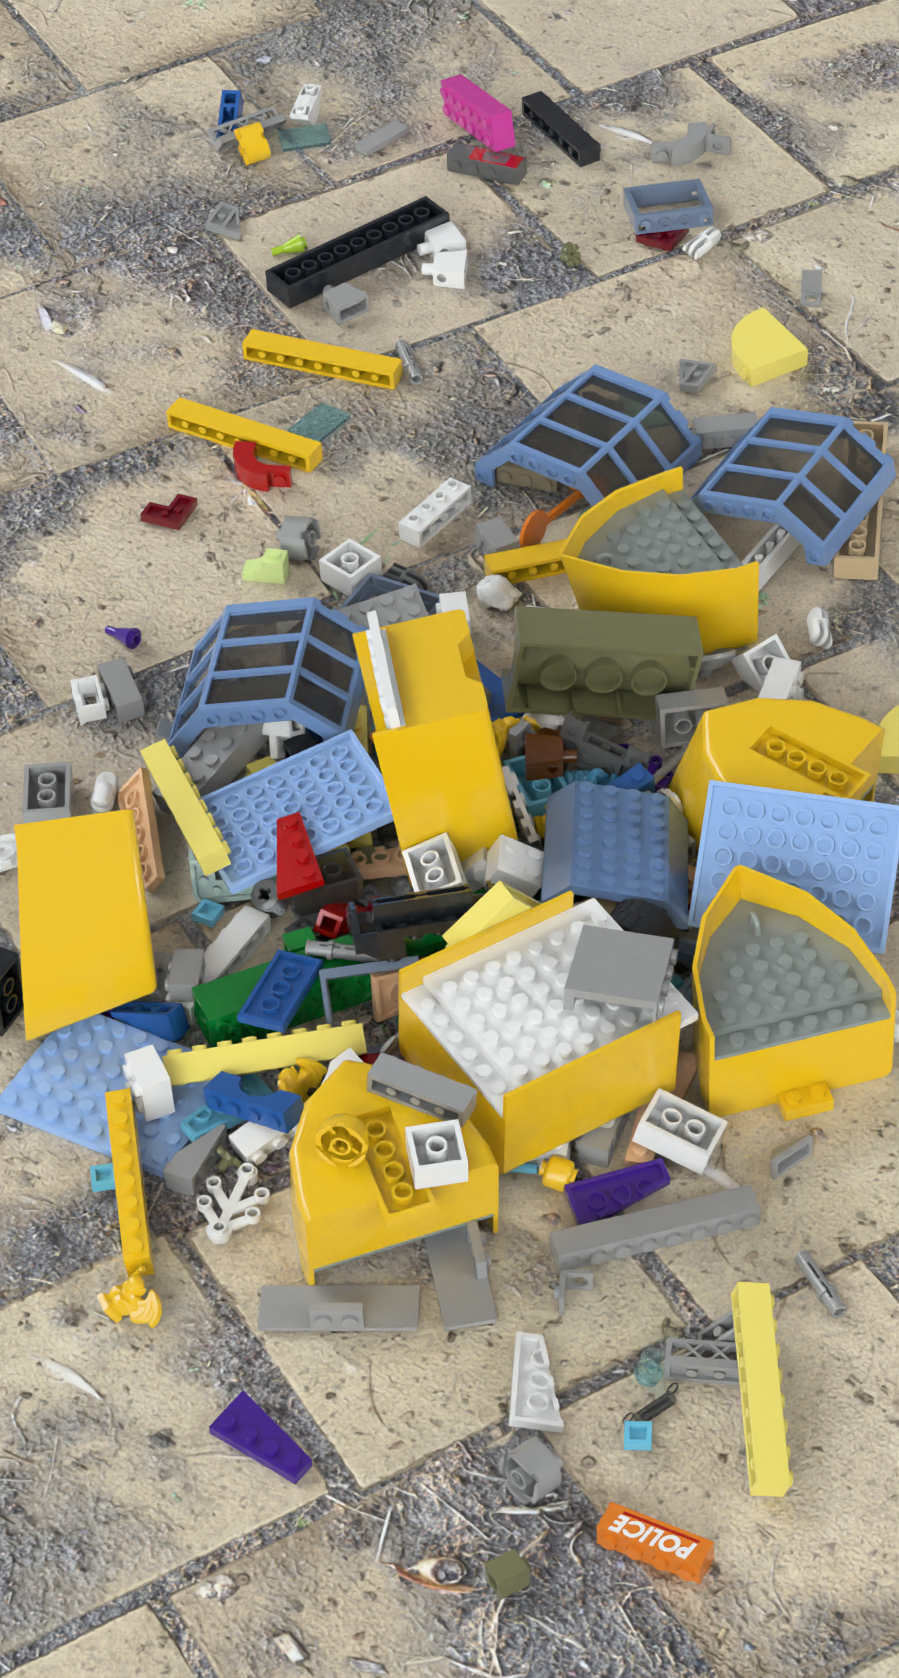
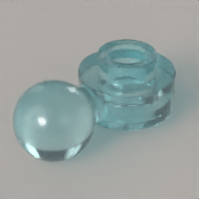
(648, 1370)

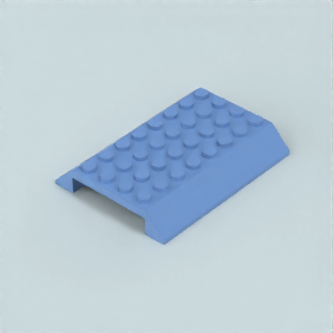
(616, 847)

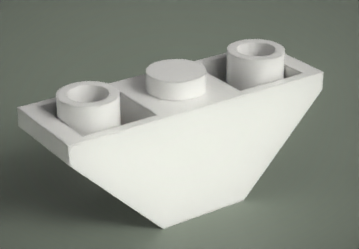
(307, 105)

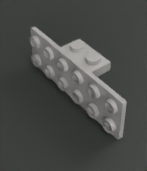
(461, 1276)
(339, 1308)

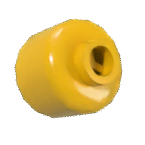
(557, 1172)

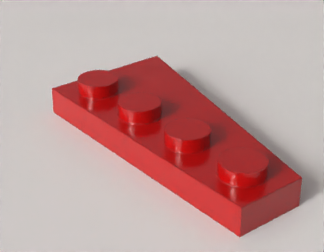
(295, 858)

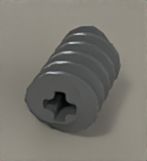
(266, 900)

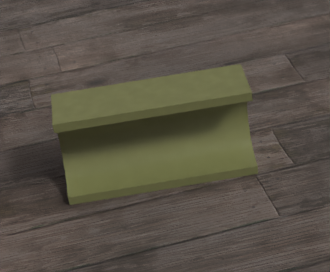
(599, 662)

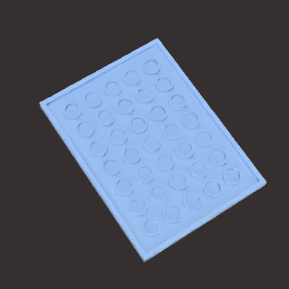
(329, 785)
(819, 843)
(67, 1082)

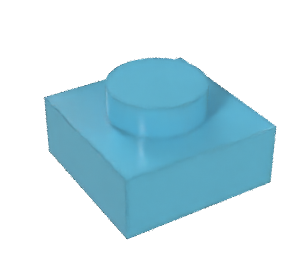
(208, 913)
(102, 1177)
(638, 1435)

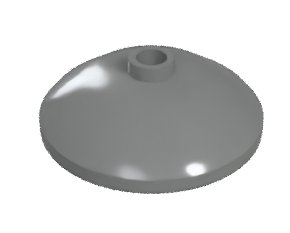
(716, 660)

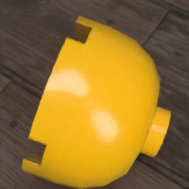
(342, 1140)

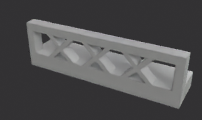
(229, 139)
(695, 1368)

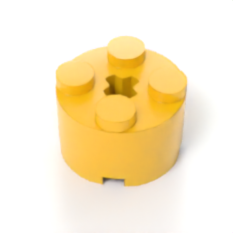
(252, 143)

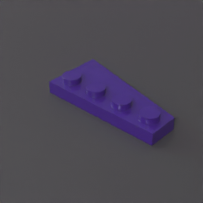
(615, 1191)
(260, 1438)

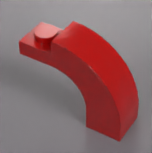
(257, 474)
(333, 920)

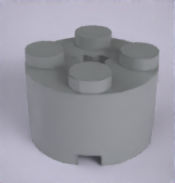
(299, 537)
(531, 1470)

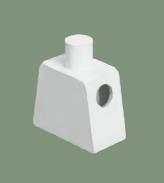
(442, 239)
(448, 269)

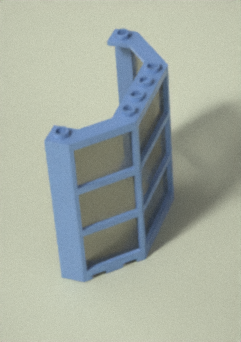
(597, 436)
(801, 473)
(272, 667)

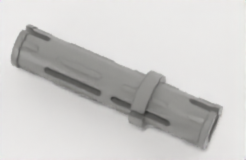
(410, 366)
(334, 950)
(825, 1291)

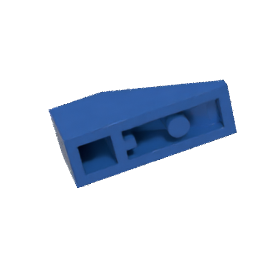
(230, 108)
(161, 1019)

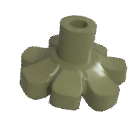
(570, 254)
(227, 1159)

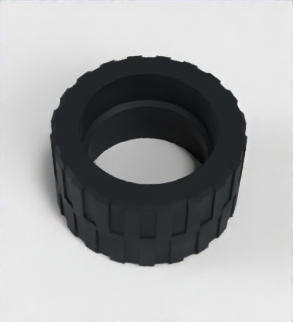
(644, 918)

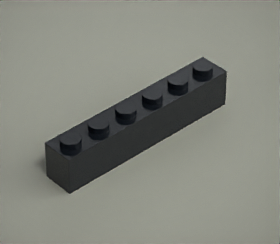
(561, 129)

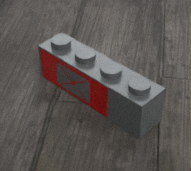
(486, 163)

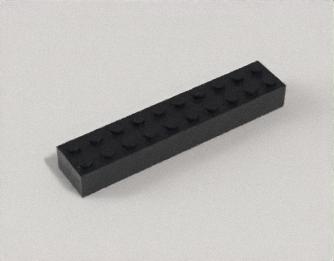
(354, 252)

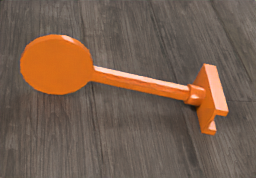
(536, 523)

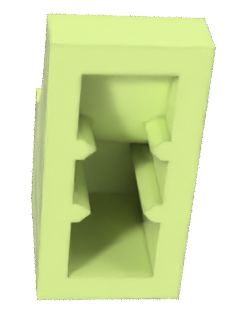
(270, 568)

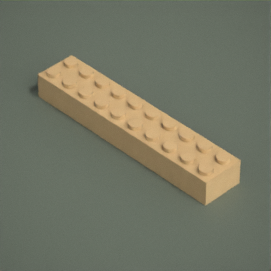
(861, 551)

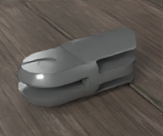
(405, 575)

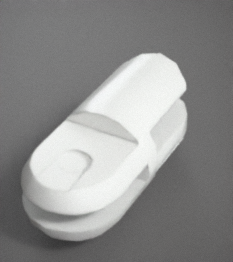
(702, 243)
(819, 628)
(104, 792)

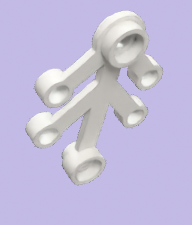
(221, 1228)

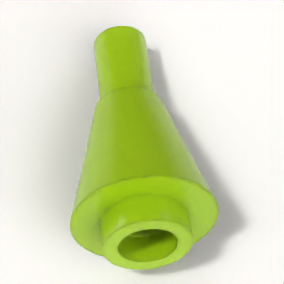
(293, 245)

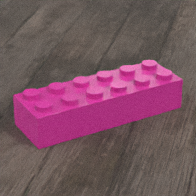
(478, 112)

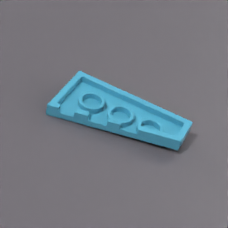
(206, 1119)

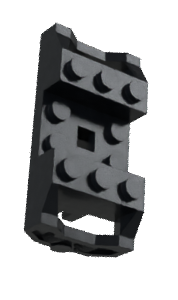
(410, 915)

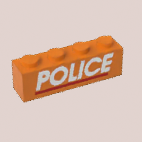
(655, 1542)

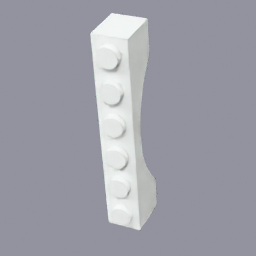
(256, 1141)

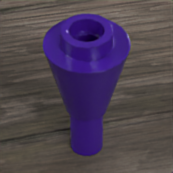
(128, 636)

